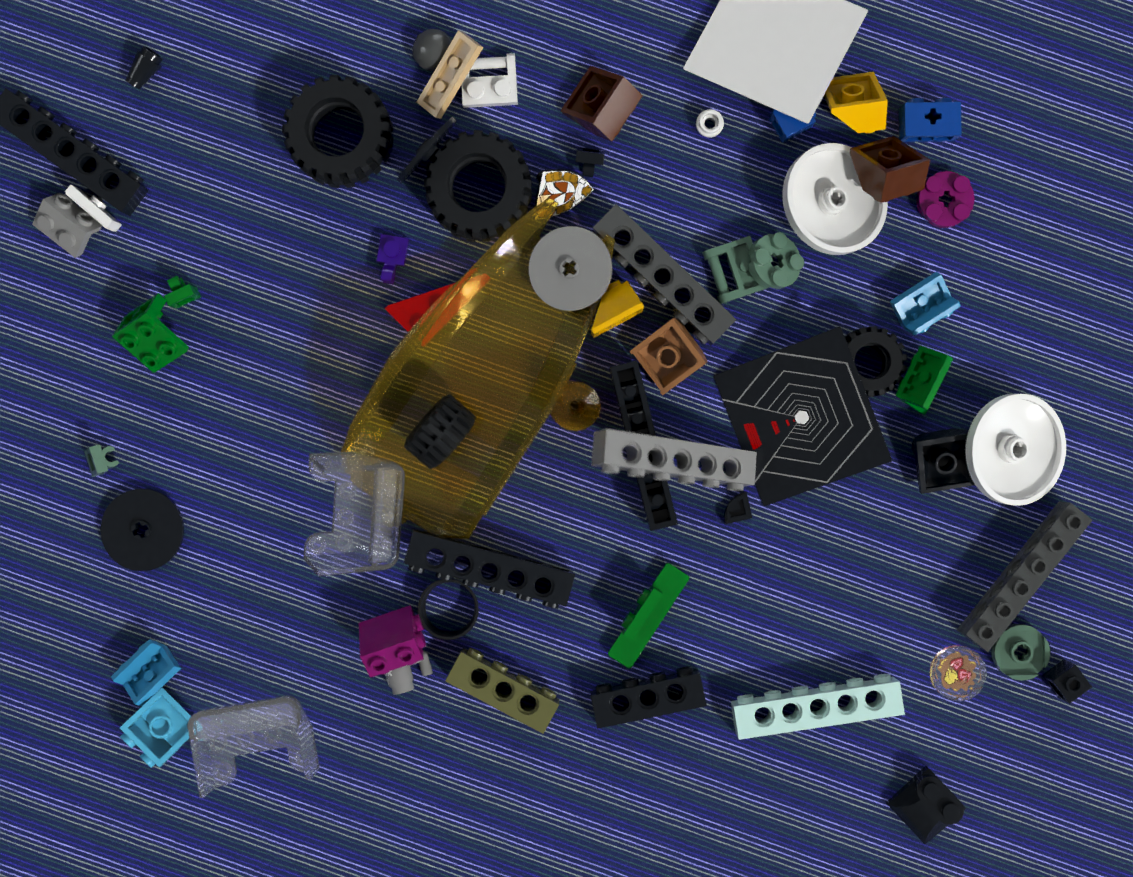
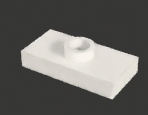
(94, 207)

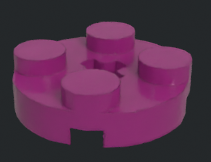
(958, 189)

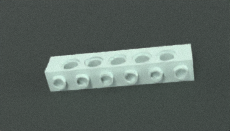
(887, 704)

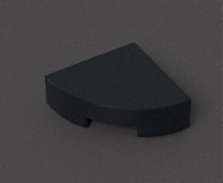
(737, 509)

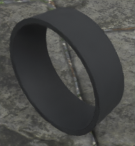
(447, 635)

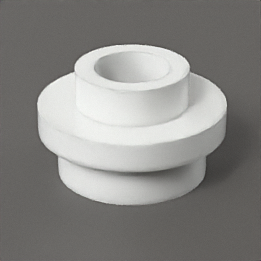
(713, 115)

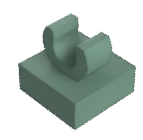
(97, 461)

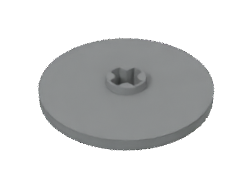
(592, 266)

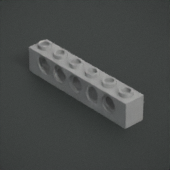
(739, 463)

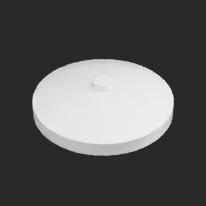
(828, 202)
(1015, 449)

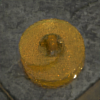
(588, 408)

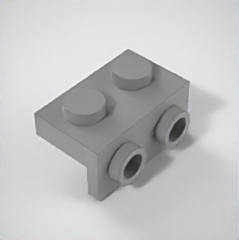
(65, 223)

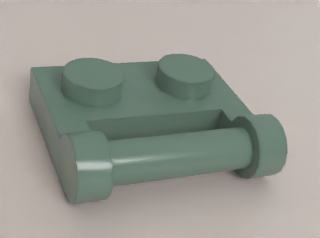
(738, 260)

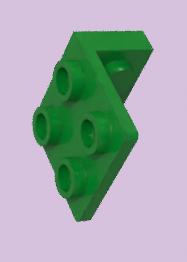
(148, 337)
(923, 378)

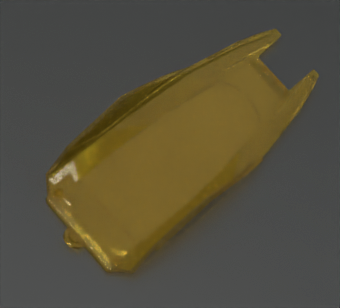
(494, 353)

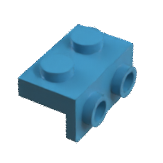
(924, 304)
(146, 671)

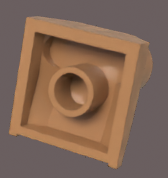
(669, 355)

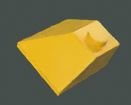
(858, 102)
(616, 307)

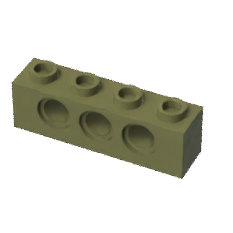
(536, 717)

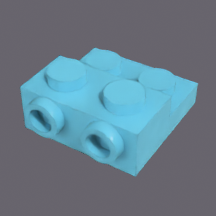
(157, 729)

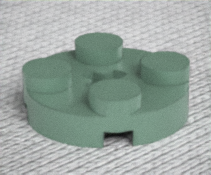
(788, 257)
(1031, 663)

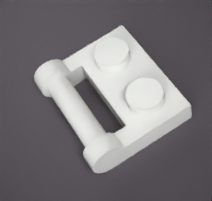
(491, 90)

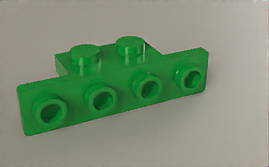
(648, 615)

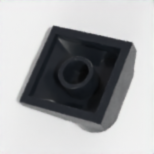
(941, 460)
(926, 805)

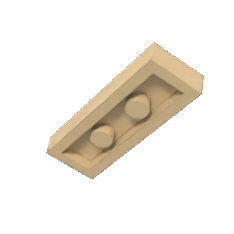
(449, 74)

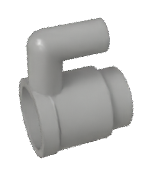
(401, 679)

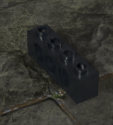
(608, 714)

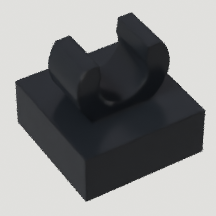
(589, 158)

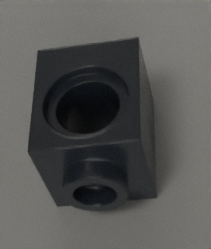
(1066, 681)

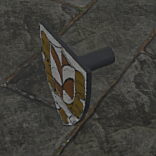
(562, 186)

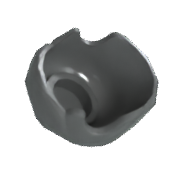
(430, 48)

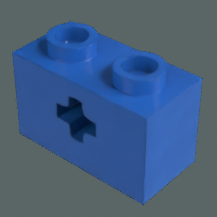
(915, 128)

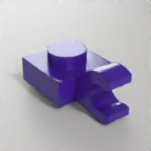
(391, 253)

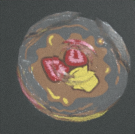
(958, 672)

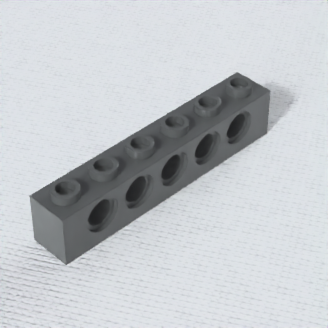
(719, 319)
(1024, 575)

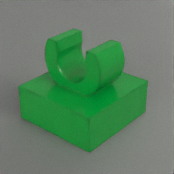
(181, 294)

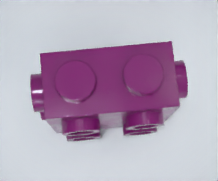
(391, 641)

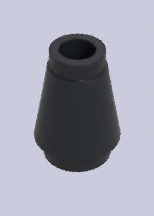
(144, 66)

